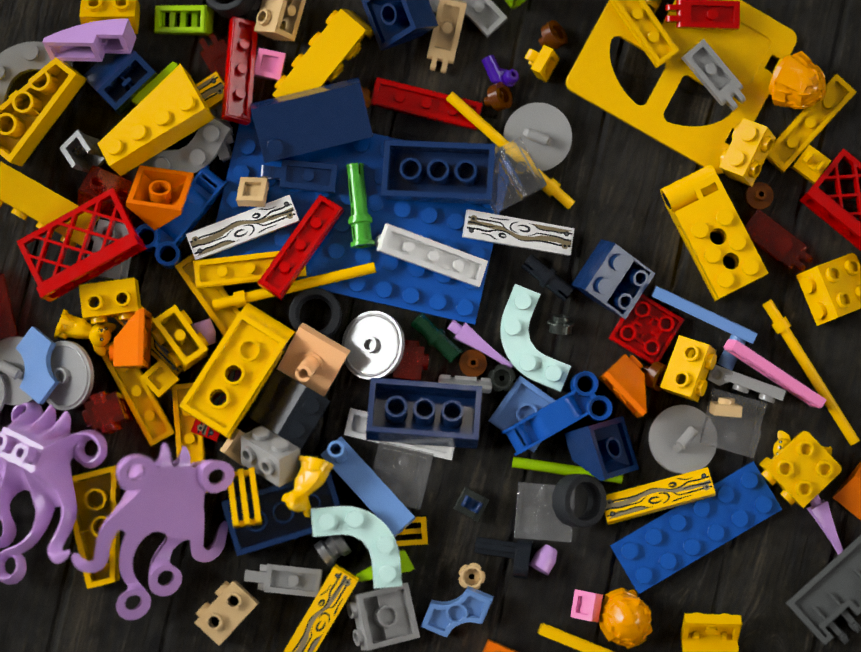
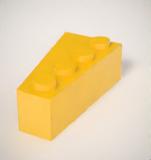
(327, 52)
(35, 108)
(156, 123)
(38, 202)
(96, 499)

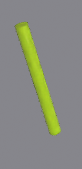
(555, 468)

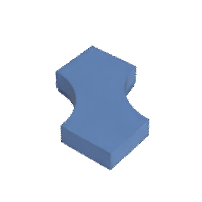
(38, 375)
(446, 615)

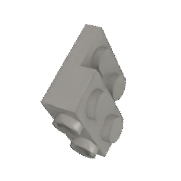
(383, 617)

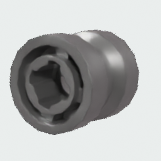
(332, 549)

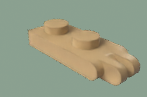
(447, 33)

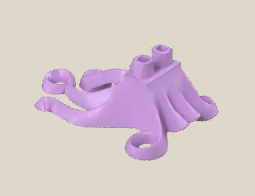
(38, 459)
(159, 499)

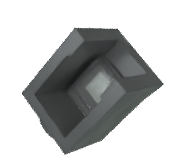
(82, 151)

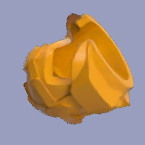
(797, 82)
(625, 618)

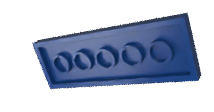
(695, 528)

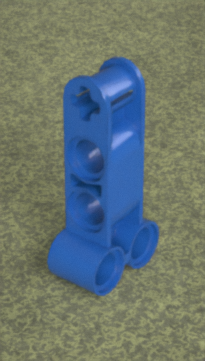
(198, 202)
(558, 415)

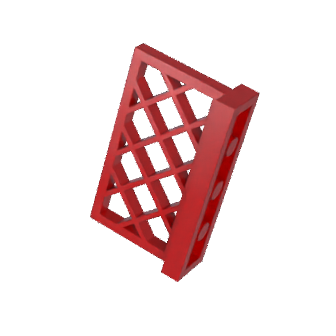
(832, 211)
(88, 267)

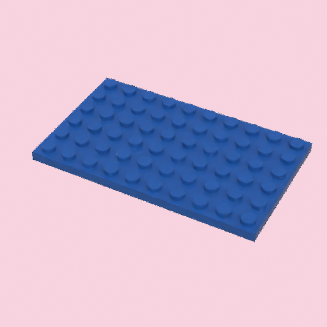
(396, 281)

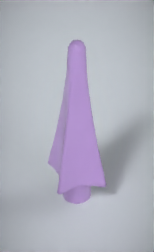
(469, 337)
(821, 513)

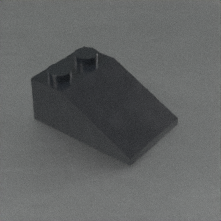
(288, 408)

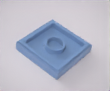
(518, 404)

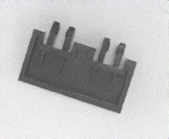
(830, 594)

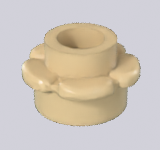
(472, 568)

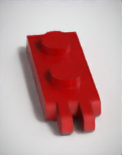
(705, 14)

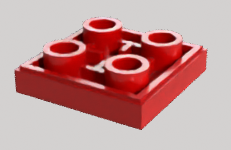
(647, 330)

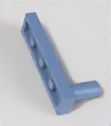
(736, 330)
(368, 486)

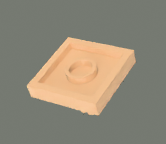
(313, 359)

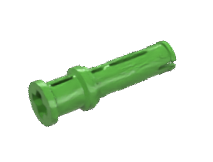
(359, 218)

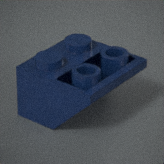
(120, 79)
(613, 278)

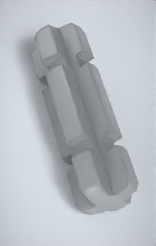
(486, 383)

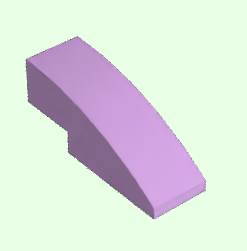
(91, 41)

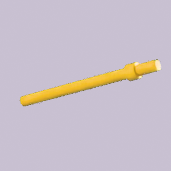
(552, 188)
(241, 298)
(781, 325)

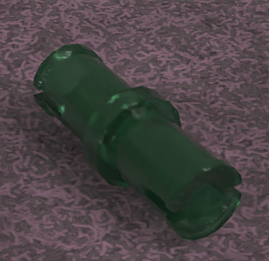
(436, 337)

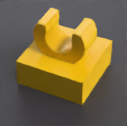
(542, 62)
(811, 164)
(160, 378)

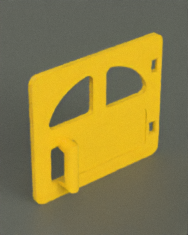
(742, 51)

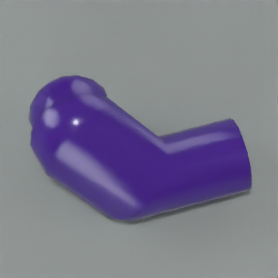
(497, 74)

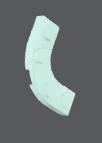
(518, 346)
(368, 529)

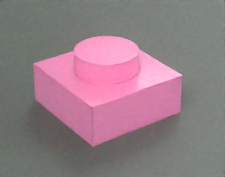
(269, 64)
(586, 605)

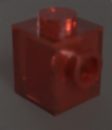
(412, 362)

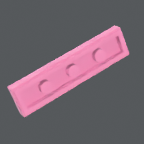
(774, 373)

